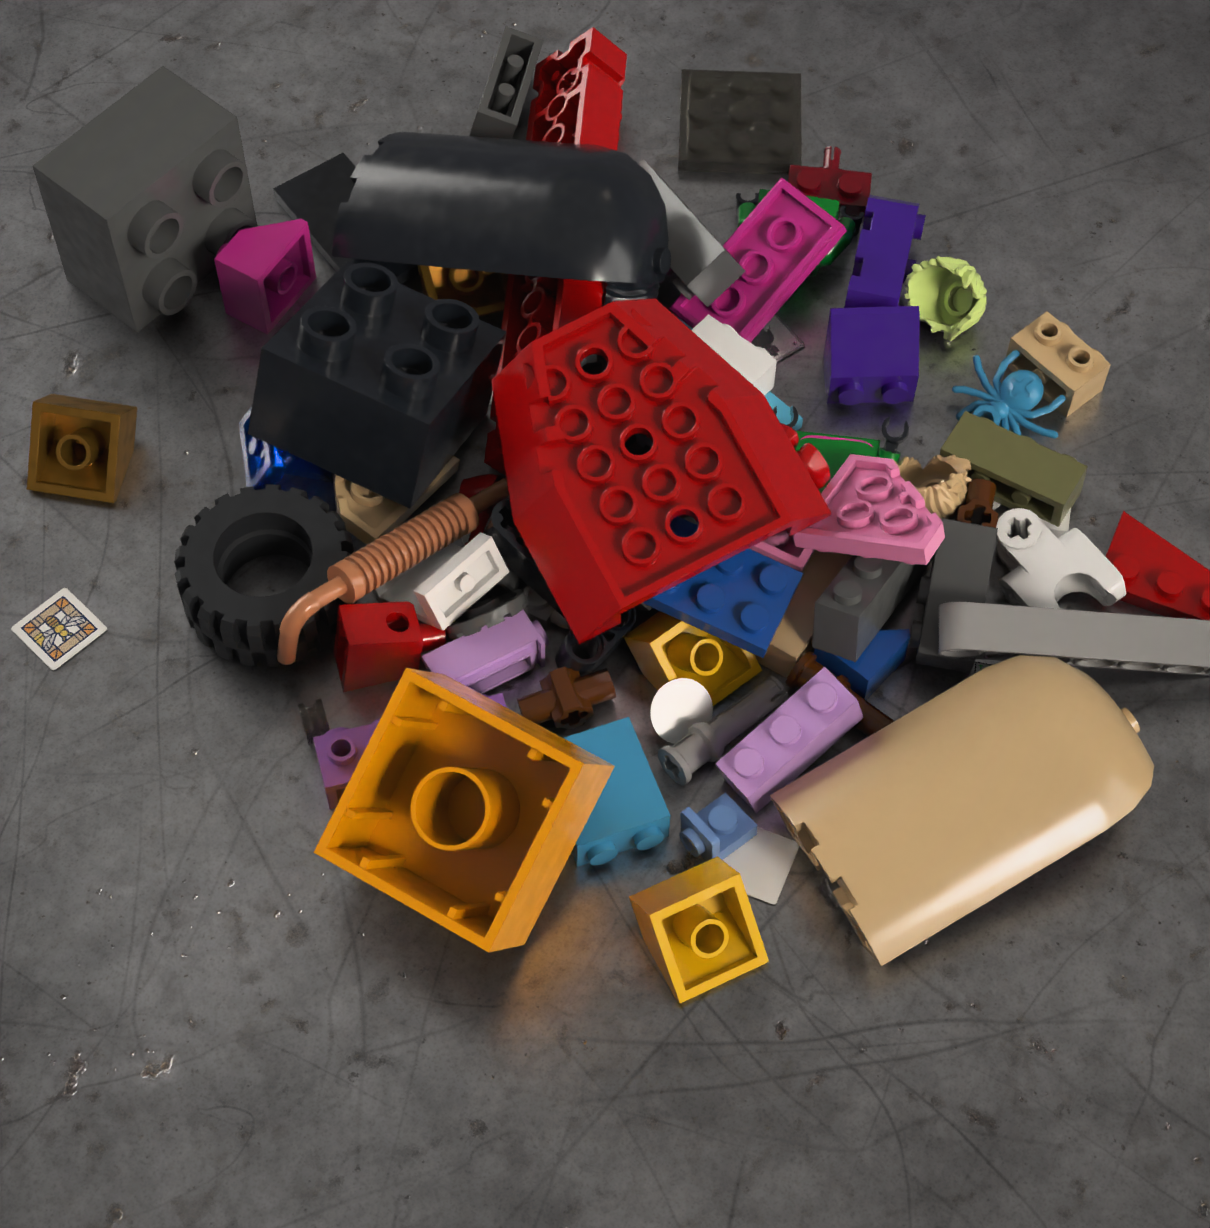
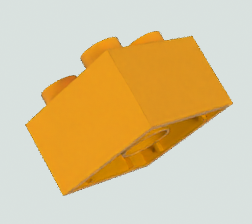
(463, 810)

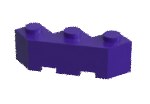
(883, 252)

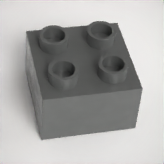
(147, 198)

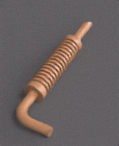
(388, 558)

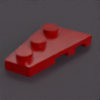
(1158, 573)

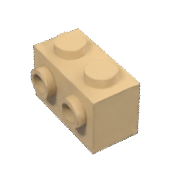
(1060, 361)

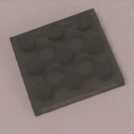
(739, 122)

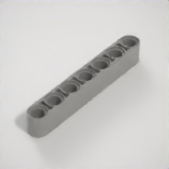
(1075, 637)

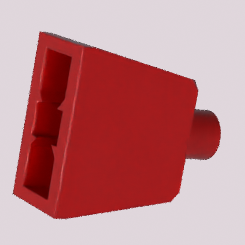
(380, 642)

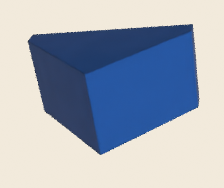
(874, 665)

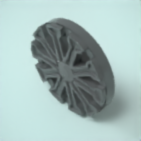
(487, 612)

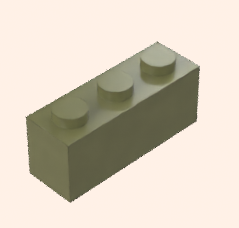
(1019, 467)

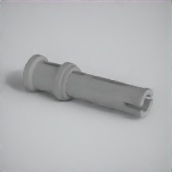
(707, 740)

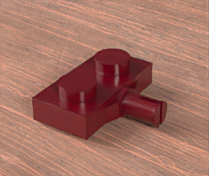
(832, 183)

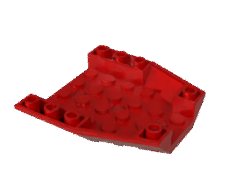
(605, 515)

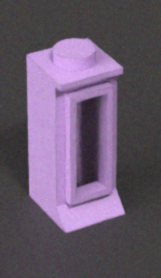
(492, 654)

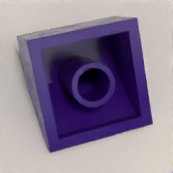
(872, 355)

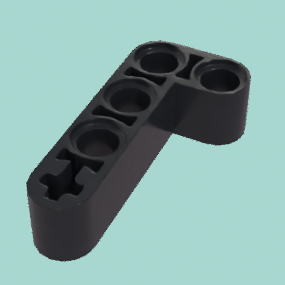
(521, 562)

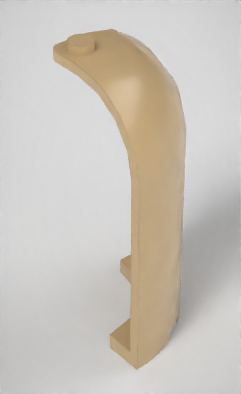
(966, 797)

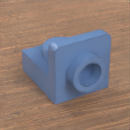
(716, 829)

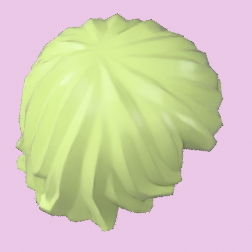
(947, 294)

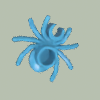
(1010, 399)

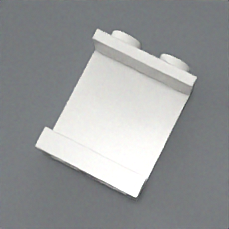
(447, 581)

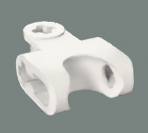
(1050, 566)

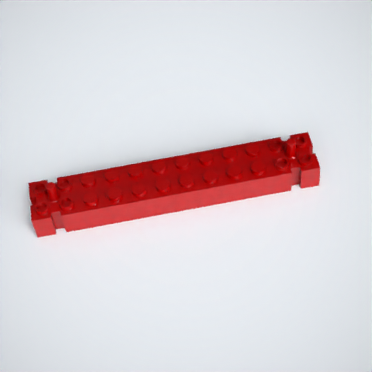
(578, 105)

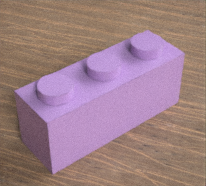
(790, 739)

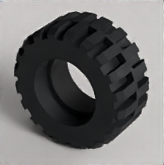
(242, 530)

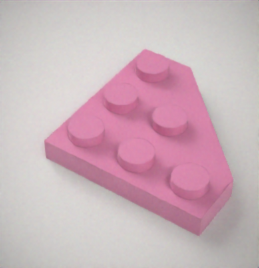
(874, 515)

